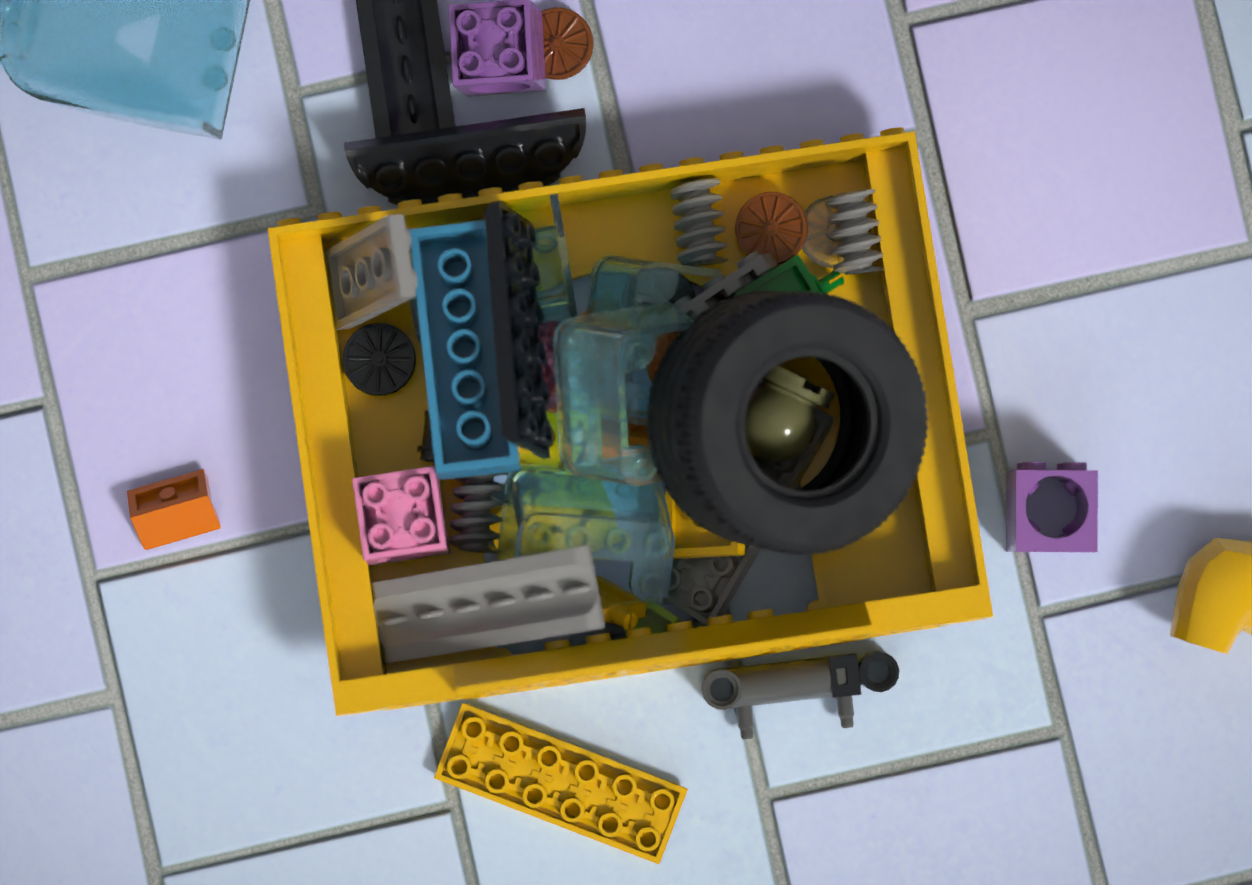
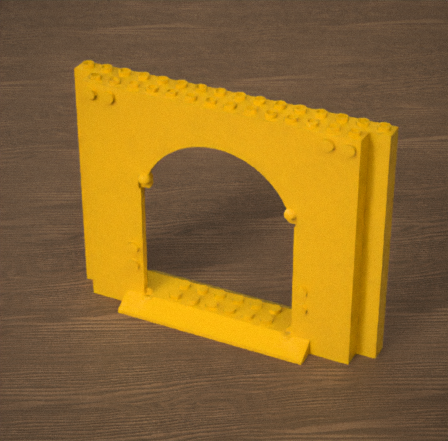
(901, 578)

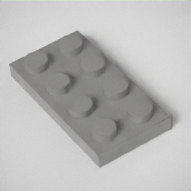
(371, 272)

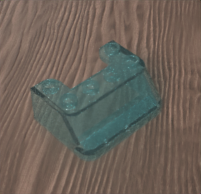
(621, 522)

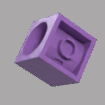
(497, 47)
(1078, 535)

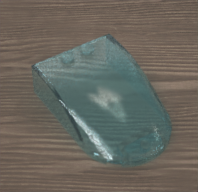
(128, 58)

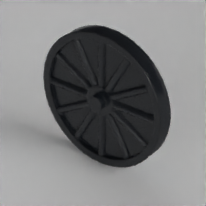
(379, 359)

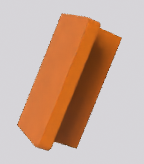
(172, 509)

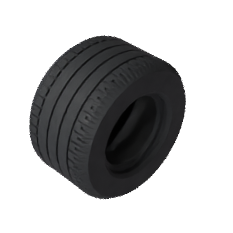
(702, 406)

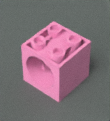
(401, 516)

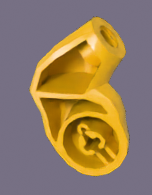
(1215, 595)

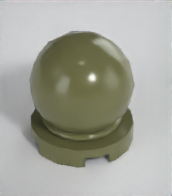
(782, 415)

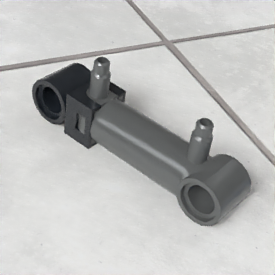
(799, 680)

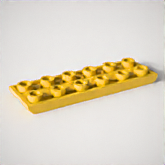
(561, 783)

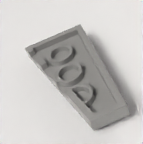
(721, 288)

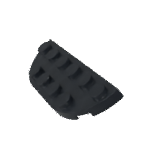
(469, 157)

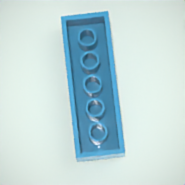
(460, 351)

